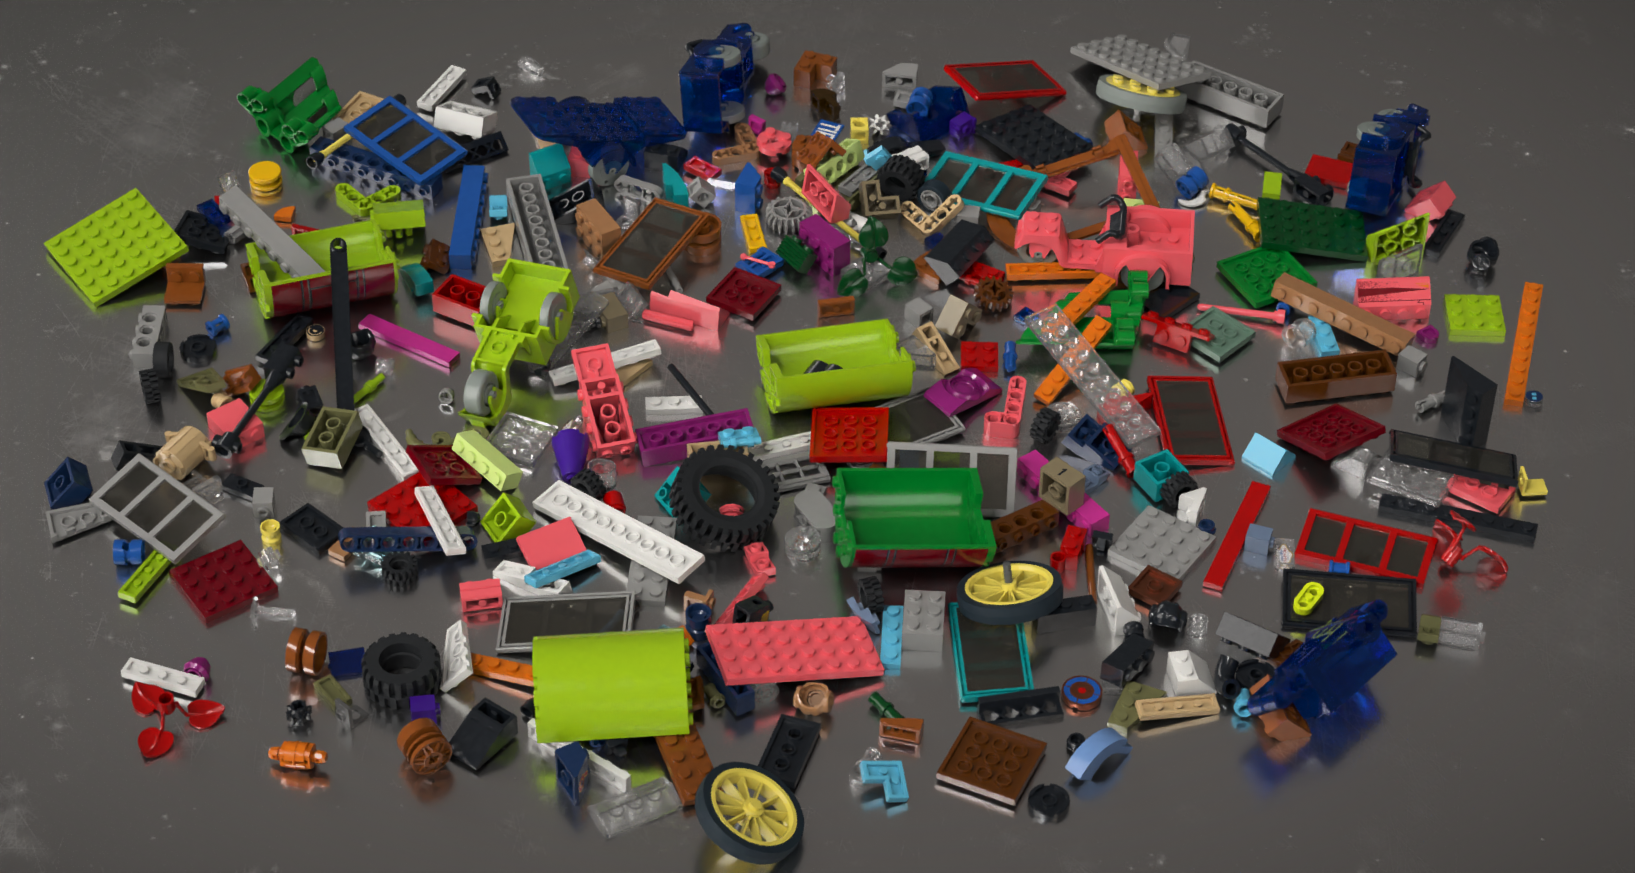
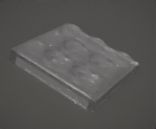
(522, 438)

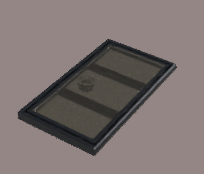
(1453, 457)
(1348, 591)

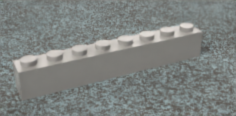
(267, 234)

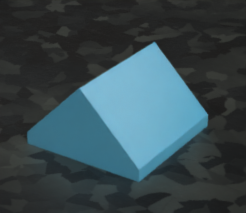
(1267, 455)

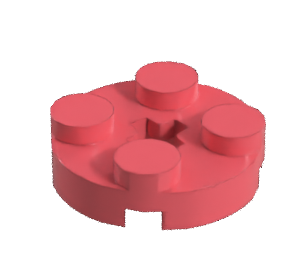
(774, 141)

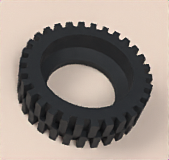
(710, 525)

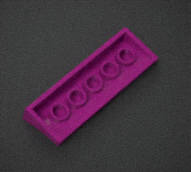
(669, 440)

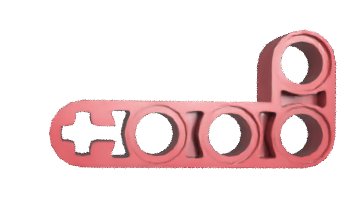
(1008, 423)

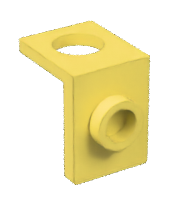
(1530, 487)

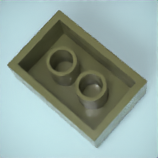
(332, 437)

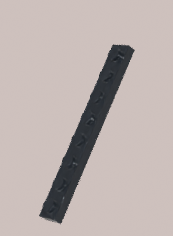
(1481, 521)

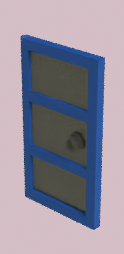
(405, 140)

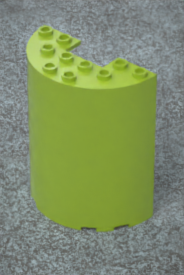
(862, 349)
(611, 685)

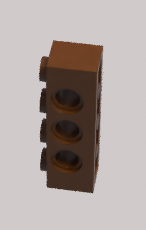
(1024, 524)

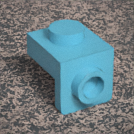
(877, 157)
(498, 206)

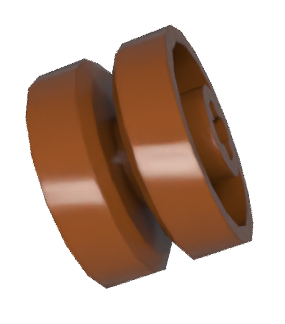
(708, 238)
(306, 651)

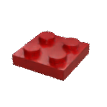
(979, 355)

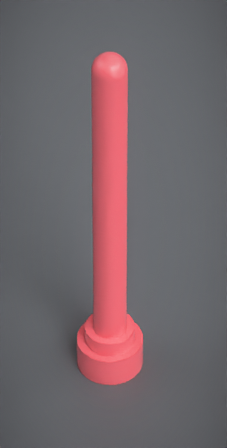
(1277, 316)

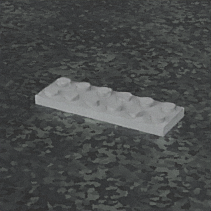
(649, 585)

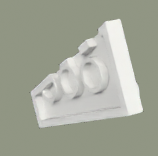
(457, 656)

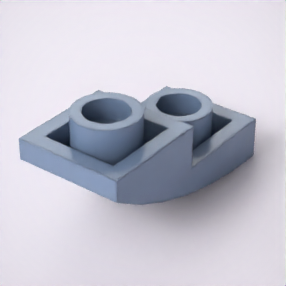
(1095, 476)
(870, 620)

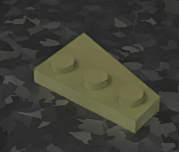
(204, 381)
(1125, 714)

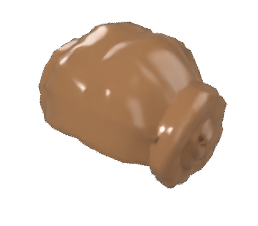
(813, 699)

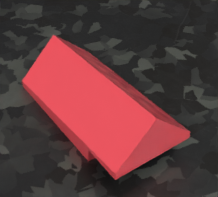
(689, 308)

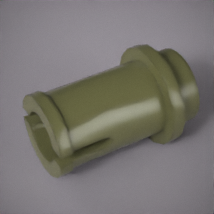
(716, 699)

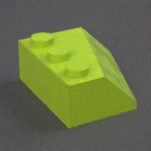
(1397, 237)

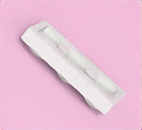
(671, 405)

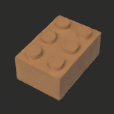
(596, 227)

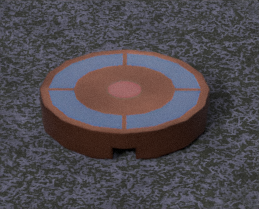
(1081, 692)

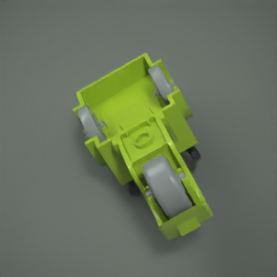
(519, 319)

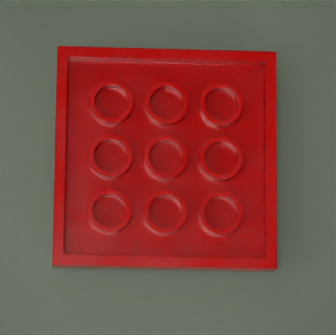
(849, 434)
(405, 510)

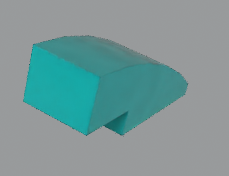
(674, 186)
(417, 279)

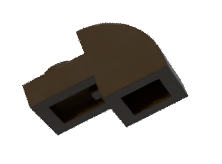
(825, 101)

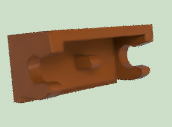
(241, 379)

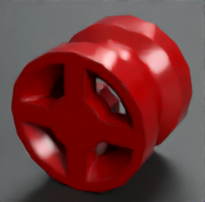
(768, 181)

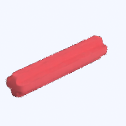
(668, 320)

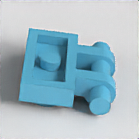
(746, 436)

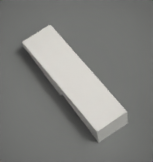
(515, 573)

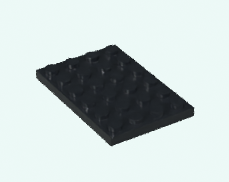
(1032, 137)

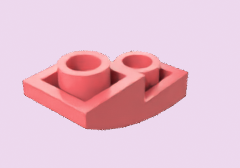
(759, 559)

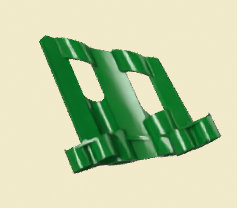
(276, 111)
(1125, 317)

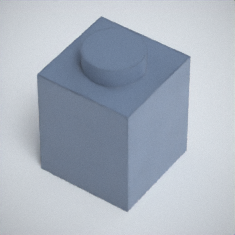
(1259, 539)

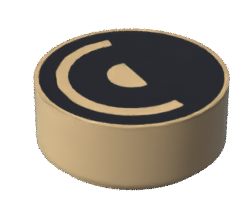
(315, 332)

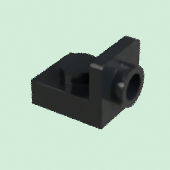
(486, 85)
(311, 396)

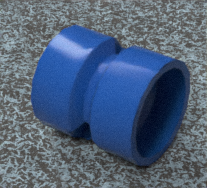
(920, 101)
(1192, 182)
(128, 551)

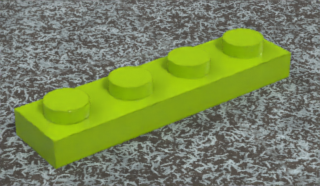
(144, 577)

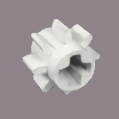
(881, 120)

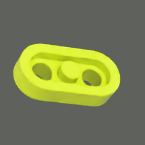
(1306, 602)

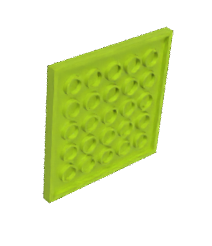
(116, 247)

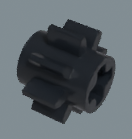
(298, 712)

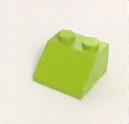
(507, 519)

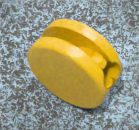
(265, 176)

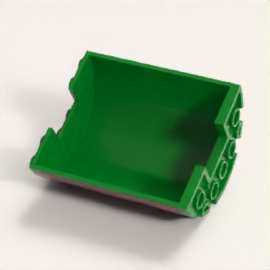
(910, 518)

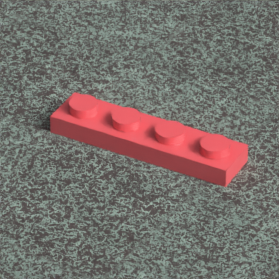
(752, 587)

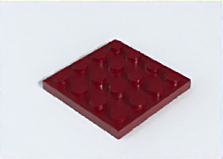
(1331, 431)
(223, 581)

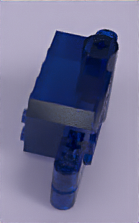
(1329, 664)

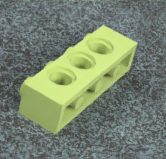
(835, 166)

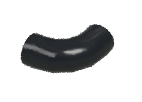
(1224, 677)

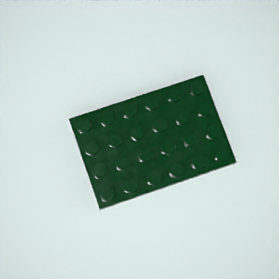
(1311, 229)

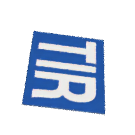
(828, 128)

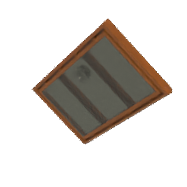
(652, 243)

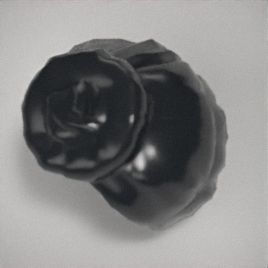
(1483, 253)
(362, 344)
(1169, 615)

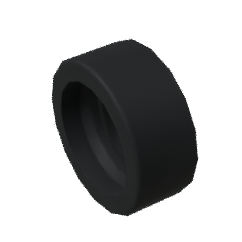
(163, 359)

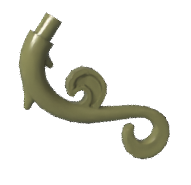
(441, 436)

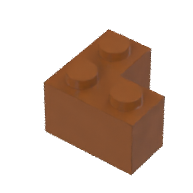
(814, 67)

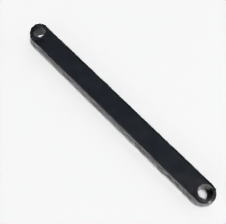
(341, 325)

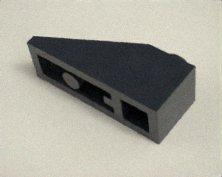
(126, 451)

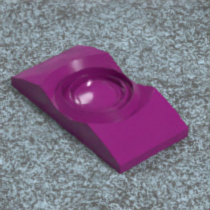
(962, 391)

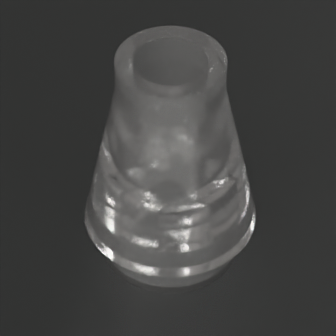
(529, 65)

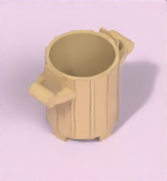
(184, 451)

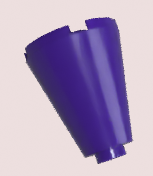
(570, 452)

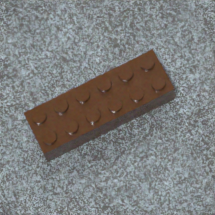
(1335, 376)

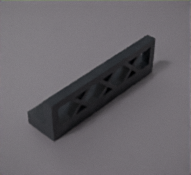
(477, 144)
(1018, 704)

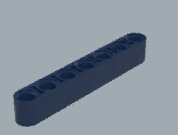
(397, 542)

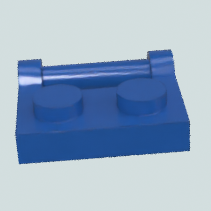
(758, 268)

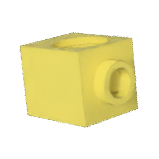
(859, 129)

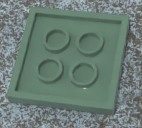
(1228, 333)

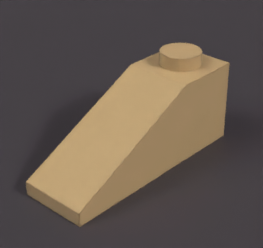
(932, 339)

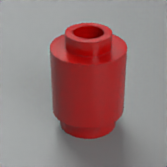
(615, 500)

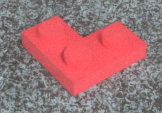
(1061, 184)

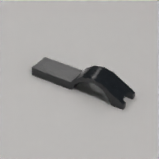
(931, 147)

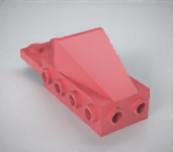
(603, 402)

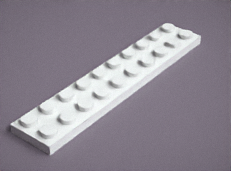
(620, 532)

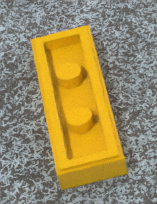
(752, 232)

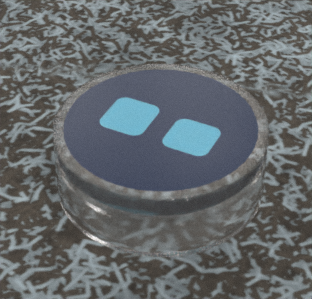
(1533, 398)

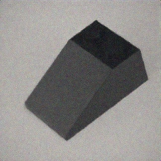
(564, 204)

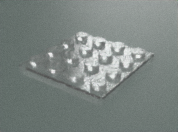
(1412, 481)

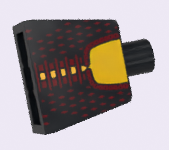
(752, 610)

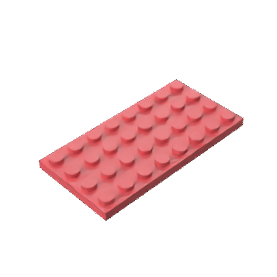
(793, 650)

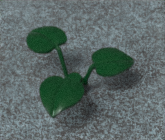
(871, 235)

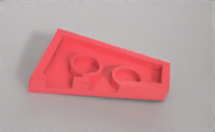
(1484, 495)

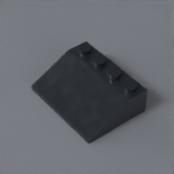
(1468, 403)

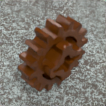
(993, 294)

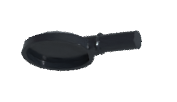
(364, 441)

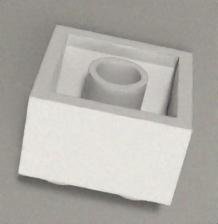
(1189, 674)

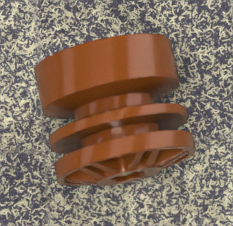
(424, 746)

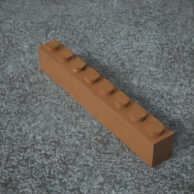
(1341, 314)

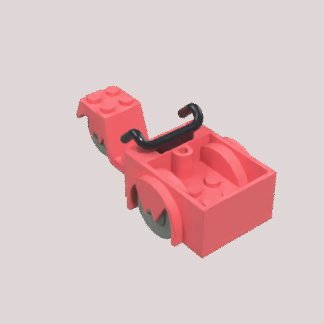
(1130, 240)

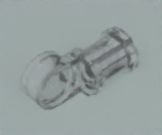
(876, 756)

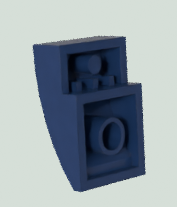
(1091, 443)

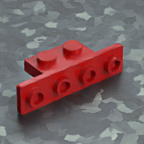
(1175, 334)

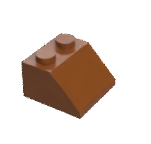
(1121, 124)

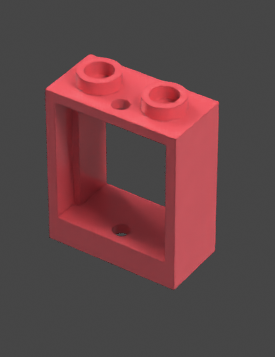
(1126, 186)

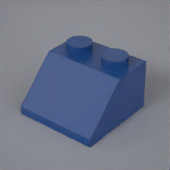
(748, 190)

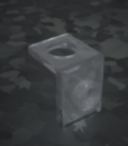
(631, 212)

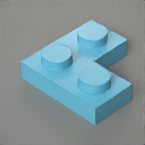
(890, 775)

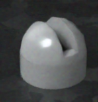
(443, 395)

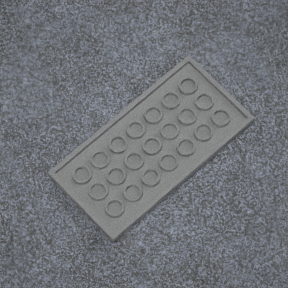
(1140, 62)

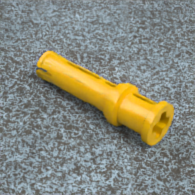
(1228, 195)
(1251, 225)

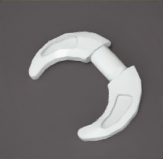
(1198, 200)

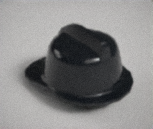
(301, 422)

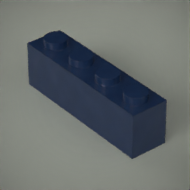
(738, 697)

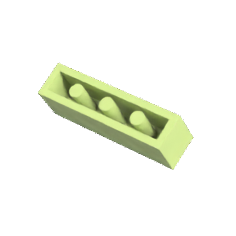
(487, 460)

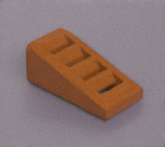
(908, 729)

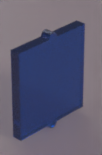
(346, 662)

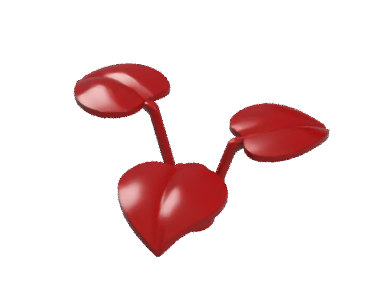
(1453, 552)
(149, 697)

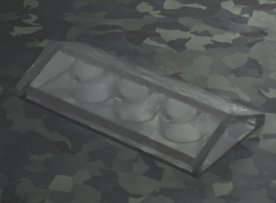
(635, 807)

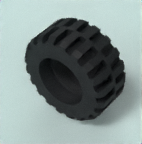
(399, 652)

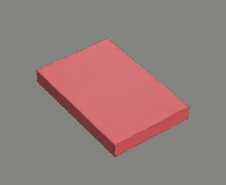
(551, 543)

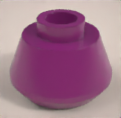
(775, 84)
(198, 666)

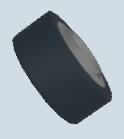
(932, 194)

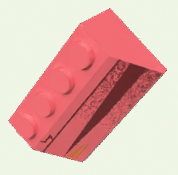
(1394, 297)

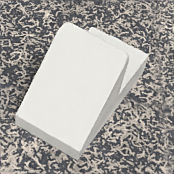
(1193, 504)

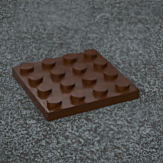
(991, 760)

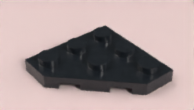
(197, 232)

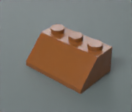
(1284, 723)

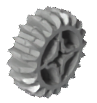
(786, 213)

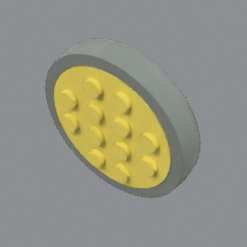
(1140, 97)

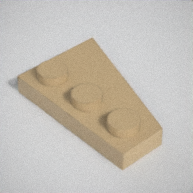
(498, 243)

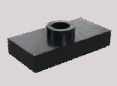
(240, 486)

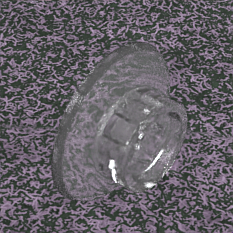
(589, 260)

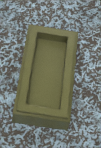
(330, 690)

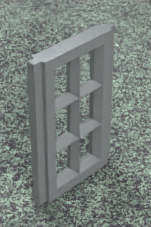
(797, 483)

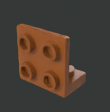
(817, 148)
(184, 283)

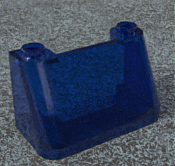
(946, 104)

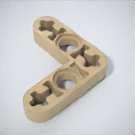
(928, 221)

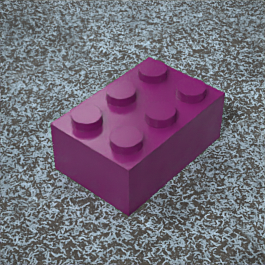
(828, 244)

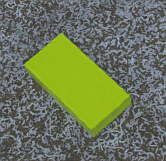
(1272, 185)

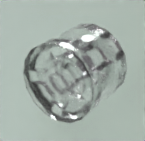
(385, 366)
(1197, 626)

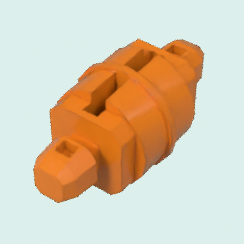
(298, 755)

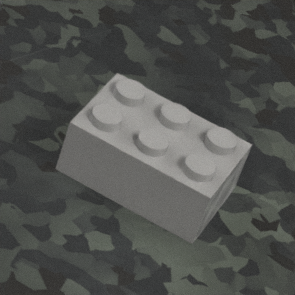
(923, 620)

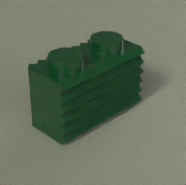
(796, 253)

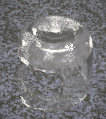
(1302, 329)
(609, 475)

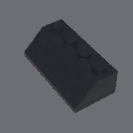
(958, 250)

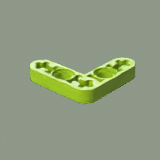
(365, 204)

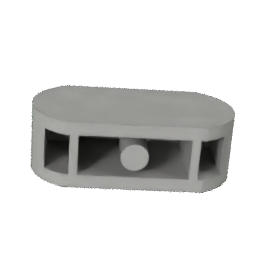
(815, 511)

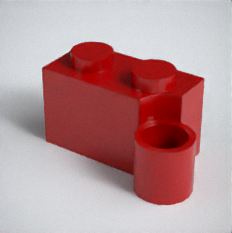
(1070, 550)

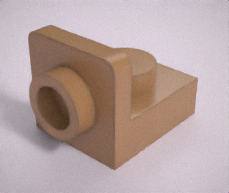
(691, 598)

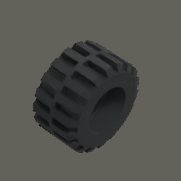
(901, 177)

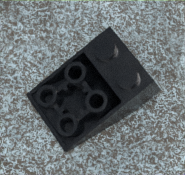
(483, 733)

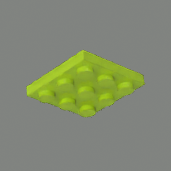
(1474, 315)

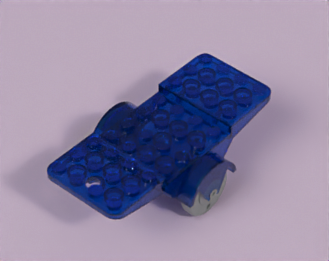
(603, 132)

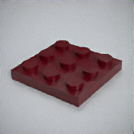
(743, 293)
(442, 465)

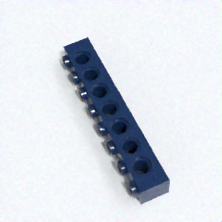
(374, 168)

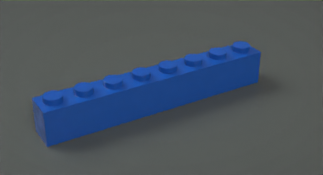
(468, 217)

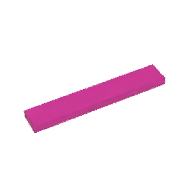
(410, 340)

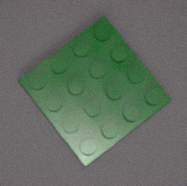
(1258, 269)

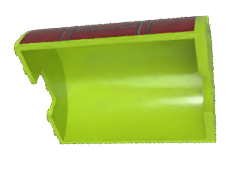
(370, 270)

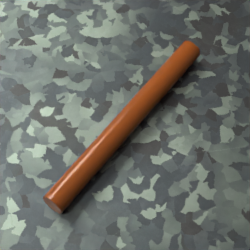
(1090, 571)

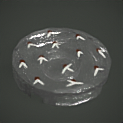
(1069, 415)

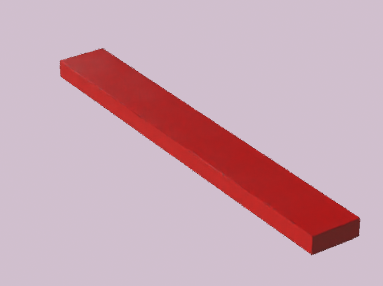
(1235, 537)

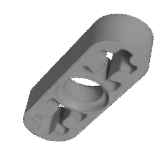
(628, 186)

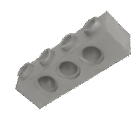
(150, 330)

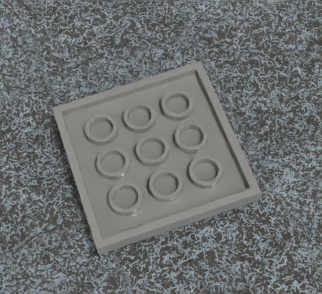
(1162, 543)

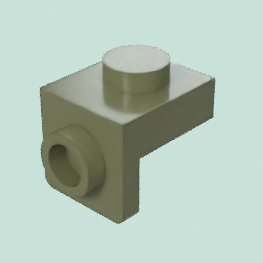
(1429, 629)

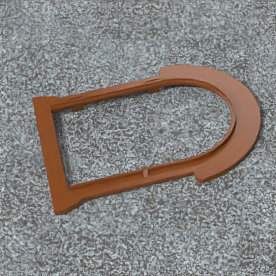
(1005, 232)

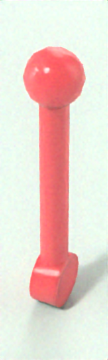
(771, 264)

